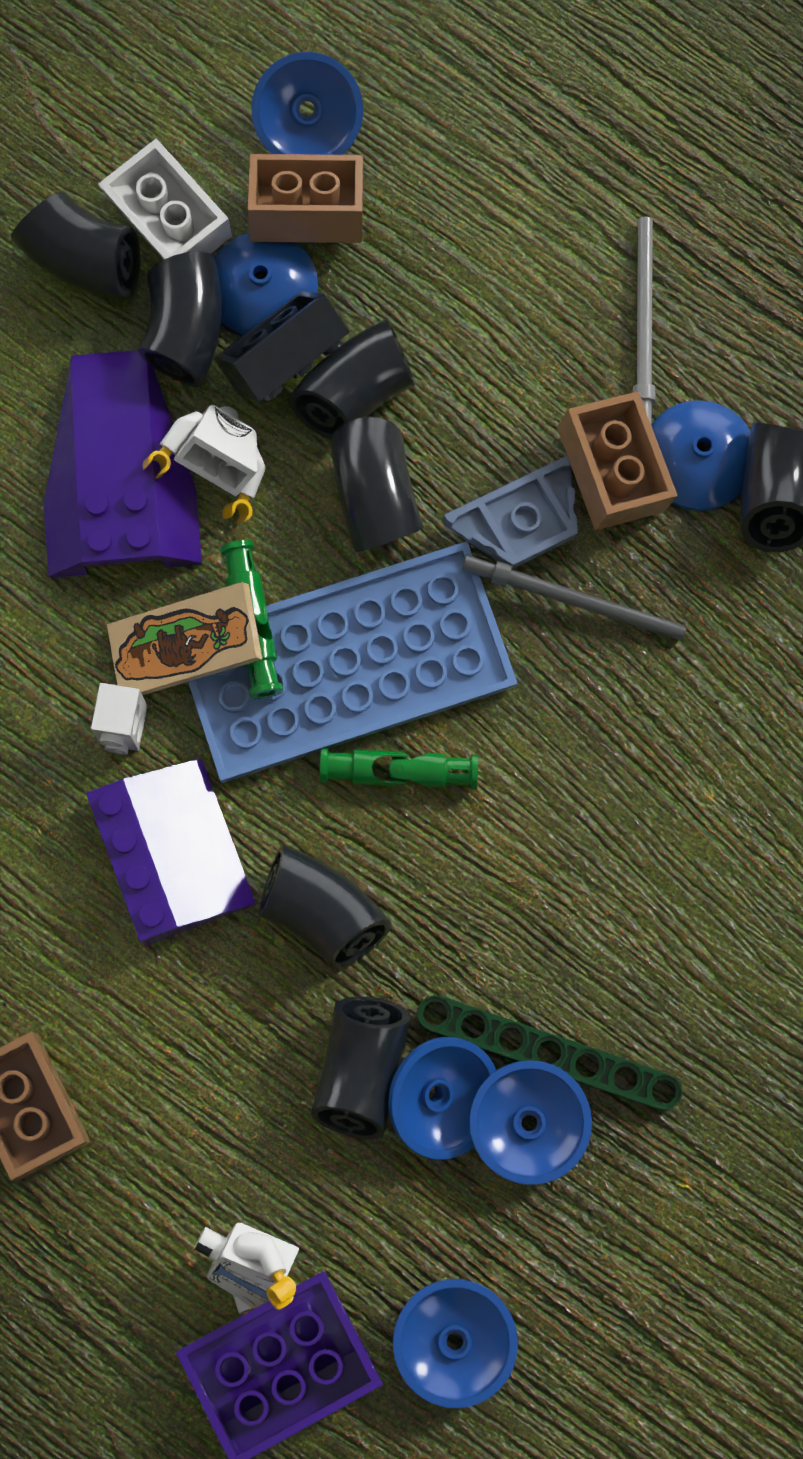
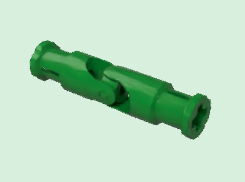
(242, 569)
(428, 770)

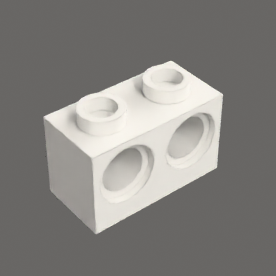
(119, 718)

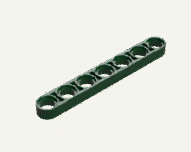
(569, 1052)

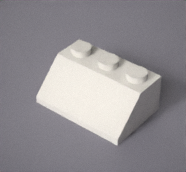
(166, 203)

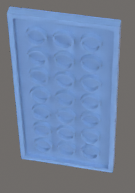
(359, 663)

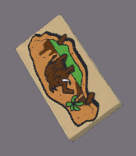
(185, 640)

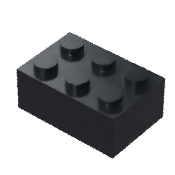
(282, 346)

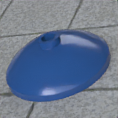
(313, 79)
(251, 300)
(703, 478)
(560, 1117)
(438, 1124)
(455, 1375)

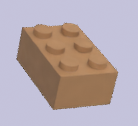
(305, 198)
(616, 460)
(35, 1110)

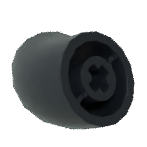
(80, 247)
(183, 317)
(353, 380)
(374, 482)
(773, 489)
(322, 908)
(360, 1066)

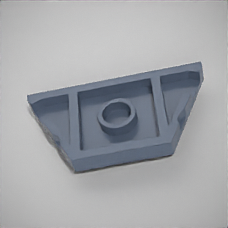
(521, 516)

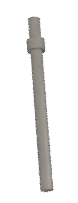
(644, 315)

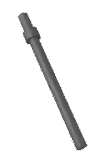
(501, 574)

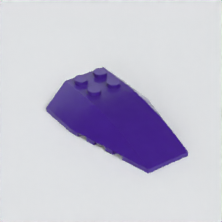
(97, 494)

